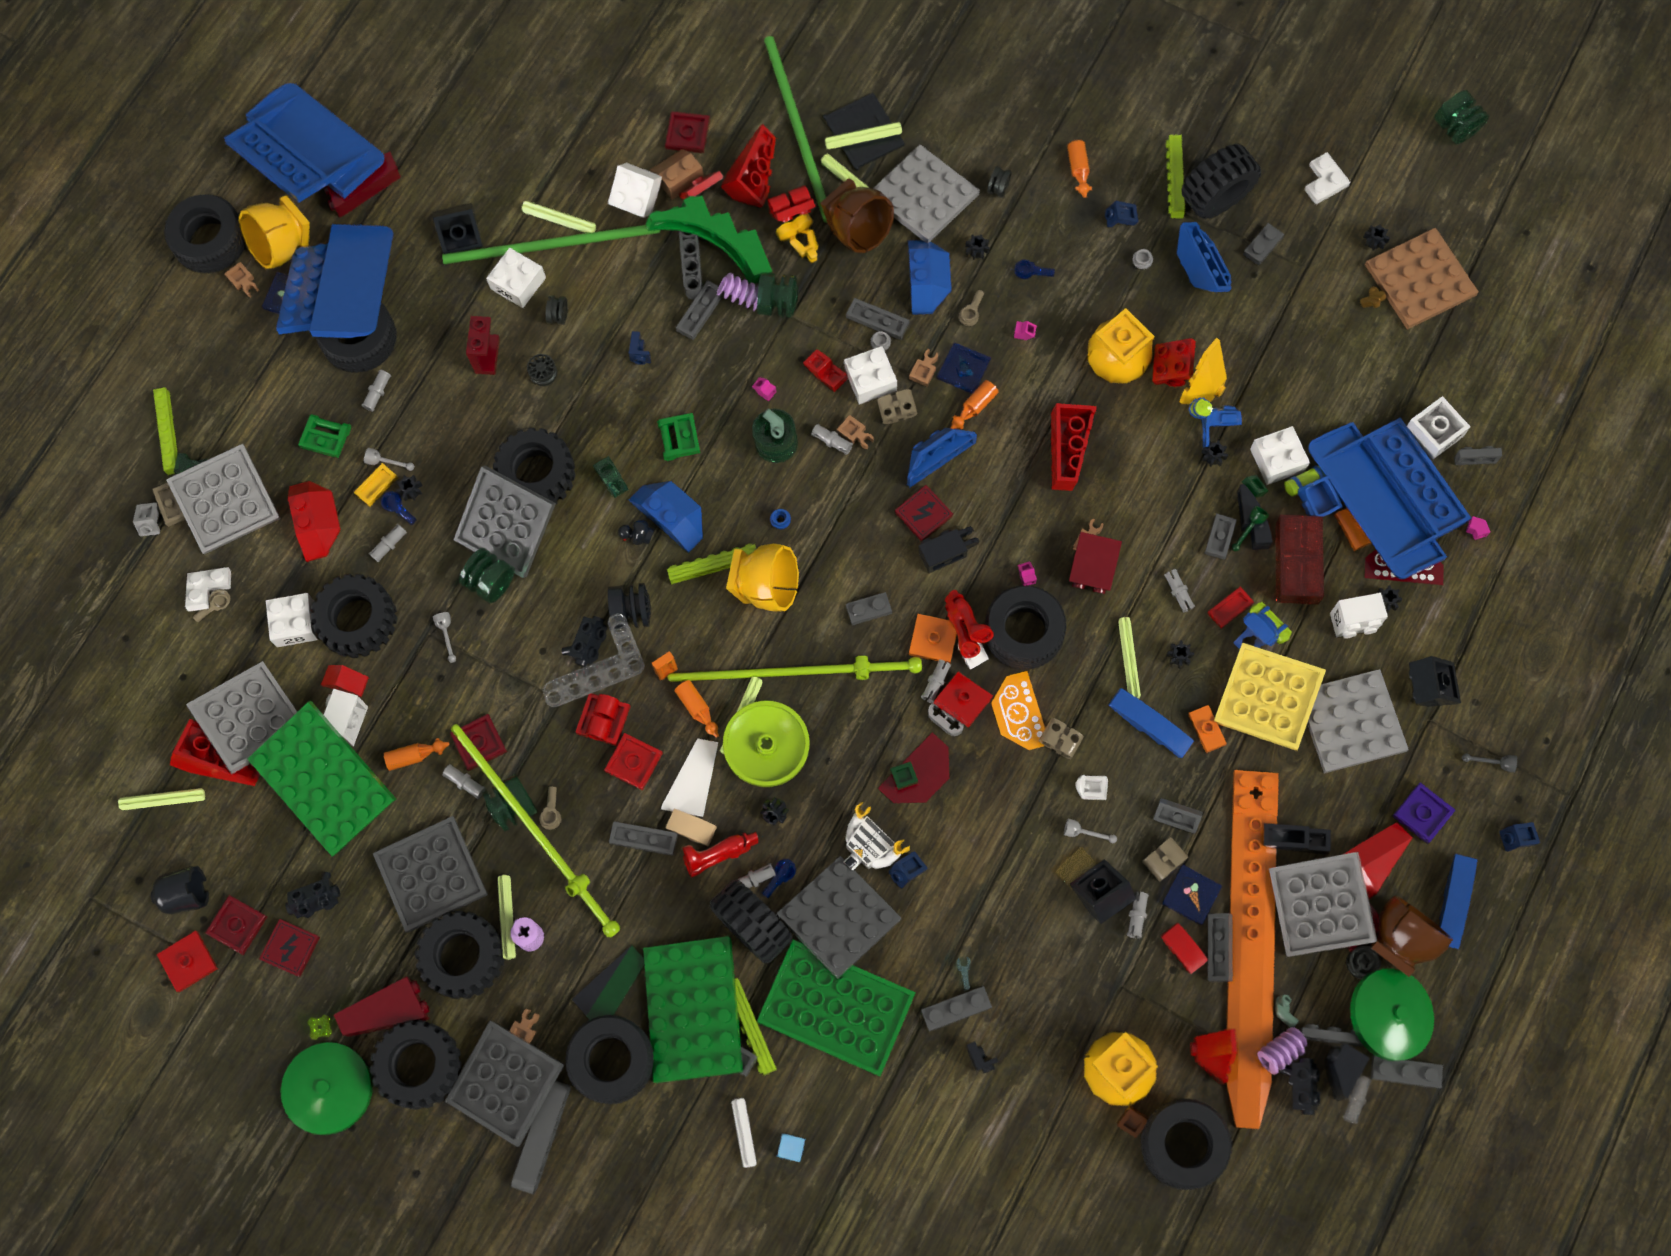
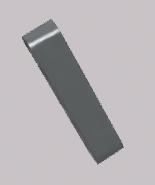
(690, 260)
(540, 1139)

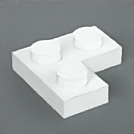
(1330, 179)
(202, 583)

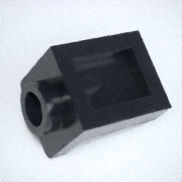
(977, 1055)

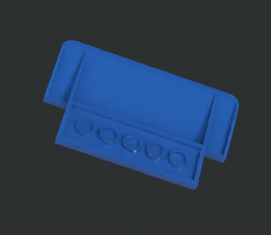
(303, 145)
(337, 284)
(1391, 493)

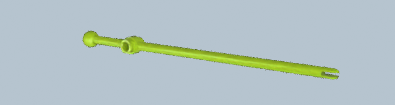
(860, 668)
(577, 884)

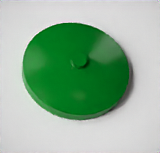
(1392, 1014)
(326, 1088)

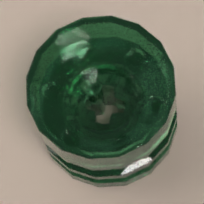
(1461, 117)
(777, 295)
(775, 449)
(486, 575)
(501, 810)

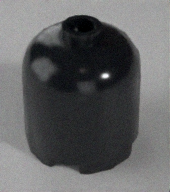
(180, 891)

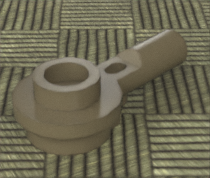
(969, 316)
(218, 600)
(550, 817)

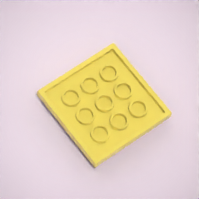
(1269, 696)

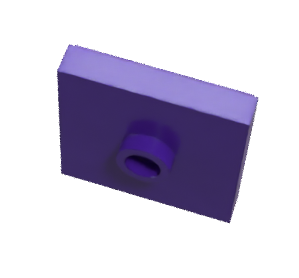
(1423, 813)

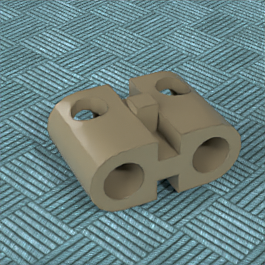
(897, 406)
(1061, 738)
(1165, 859)

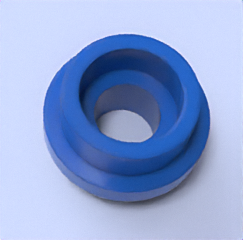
(780, 513)

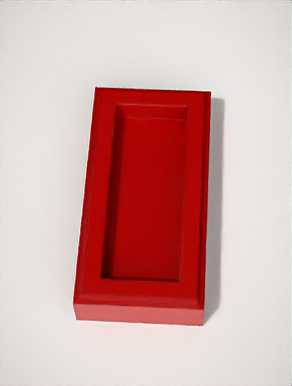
(1230, 607)

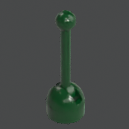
(1257, 516)

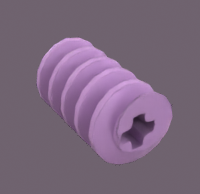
(739, 289)
(521, 928)
(1282, 1050)

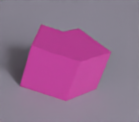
(1025, 330)
(764, 388)
(1478, 528)
(1027, 573)

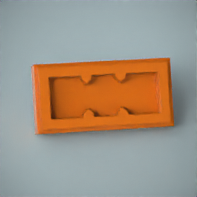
(664, 665)
(1207, 729)

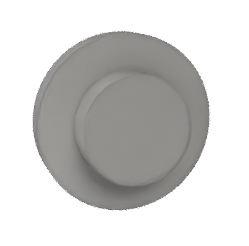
(1142, 259)
(880, 339)

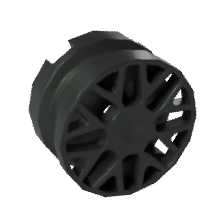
(999, 181)
(556, 310)
(542, 370)
(1363, 961)

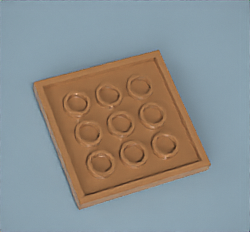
(1421, 278)

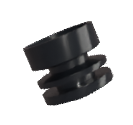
(630, 605)

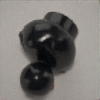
(641, 533)

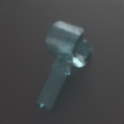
(964, 970)

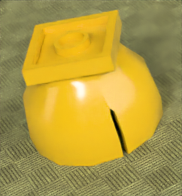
(274, 231)
(1120, 349)
(757, 574)
(1120, 1068)

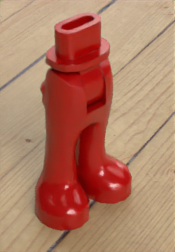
(962, 617)
(730, 847)

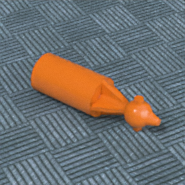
(1079, 165)
(975, 403)
(696, 706)
(412, 754)

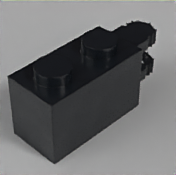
(946, 548)

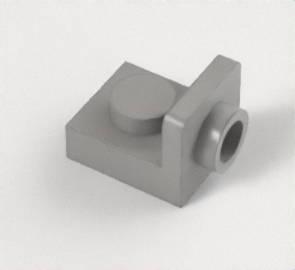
(146, 519)

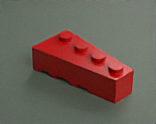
(1068, 442)

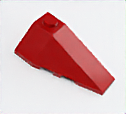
(198, 756)
(1380, 855)
(1215, 1053)

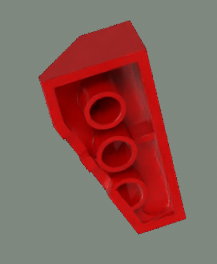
(750, 172)

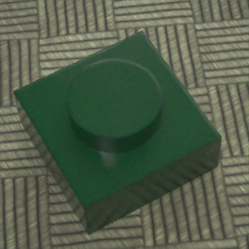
(1255, 485)
(904, 775)

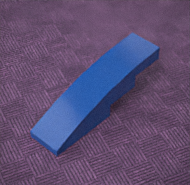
(1150, 722)
(1457, 897)

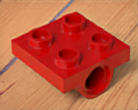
(798, 203)
(1174, 362)
(603, 718)

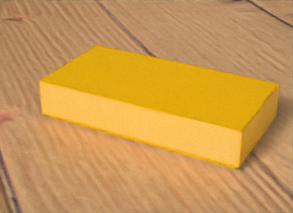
(375, 485)

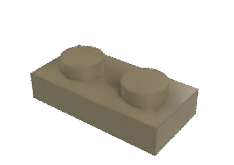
(168, 505)

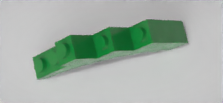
(719, 229)

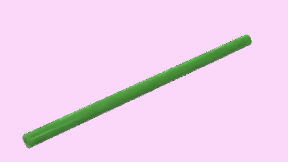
(796, 122)
(547, 244)

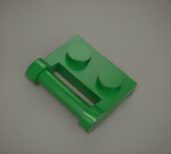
(685, 434)
(322, 441)

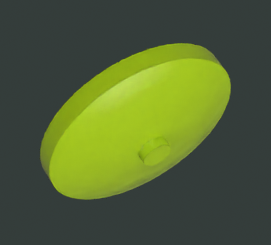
(766, 743)

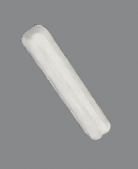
(744, 1132)

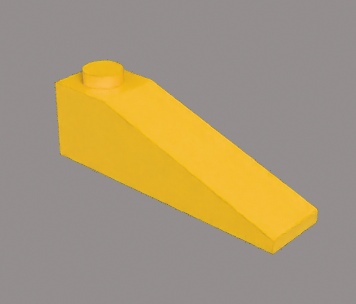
(1208, 378)

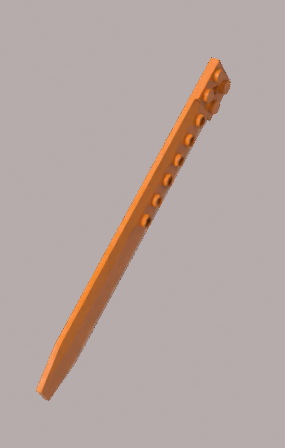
(1253, 943)

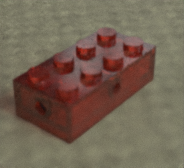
(1299, 559)

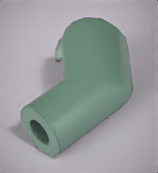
(776, 423)
(1283, 1012)

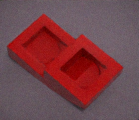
(825, 370)
(1184, 948)

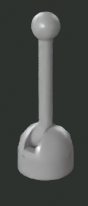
(373, 457)
(442, 621)
(1073, 829)

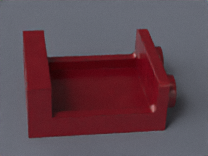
(482, 346)
(1095, 562)

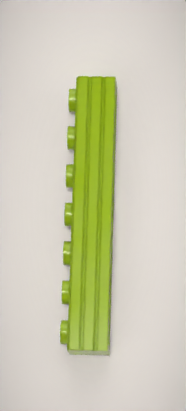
(1175, 176)
(166, 429)
(704, 566)
(753, 1032)

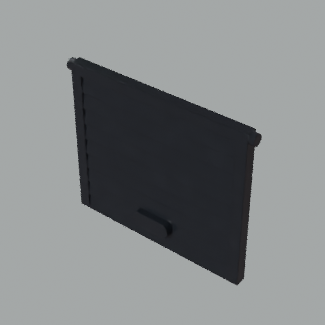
(859, 116)

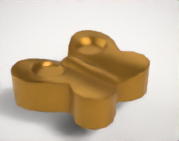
(1374, 298)

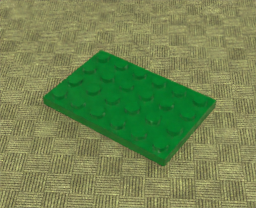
(321, 778)
(692, 1010)
(843, 1017)

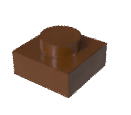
(1132, 1121)

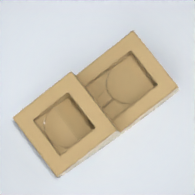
(691, 827)

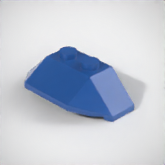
(1202, 259)
(928, 276)
(937, 451)
(671, 512)

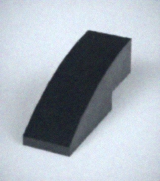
(1260, 533)
(1297, 838)

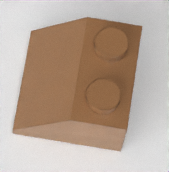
(678, 172)

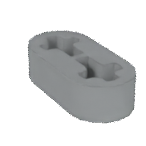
(943, 723)

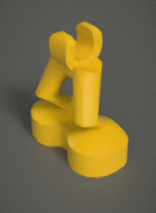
(800, 225)

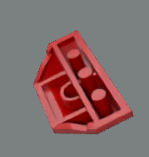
(313, 518)

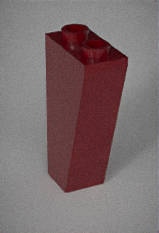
(376, 182)
(384, 1009)

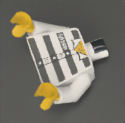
(869, 843)

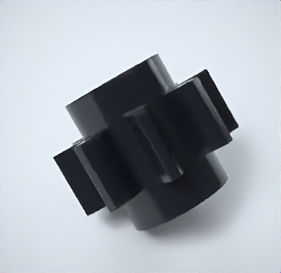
(1376, 237)
(977, 247)
(1214, 459)
(411, 492)
(1392, 596)
(1179, 660)
(774, 811)

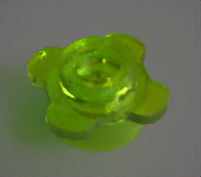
(324, 1031)

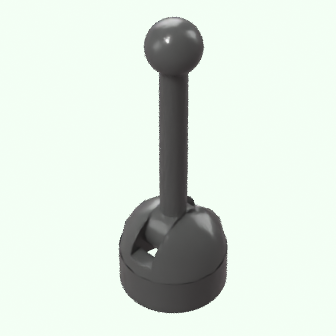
(1507, 762)

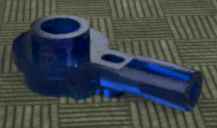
(1025, 269)
(392, 502)
(784, 871)

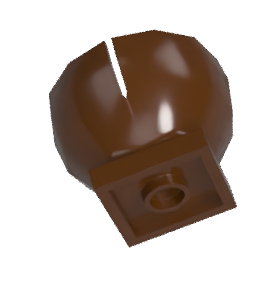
(858, 216)
(1408, 936)

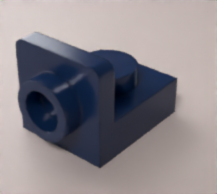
(1121, 213)
(636, 350)
(1519, 836)
(907, 869)

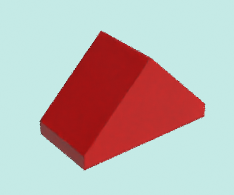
(345, 680)

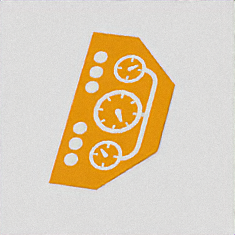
(1018, 711)

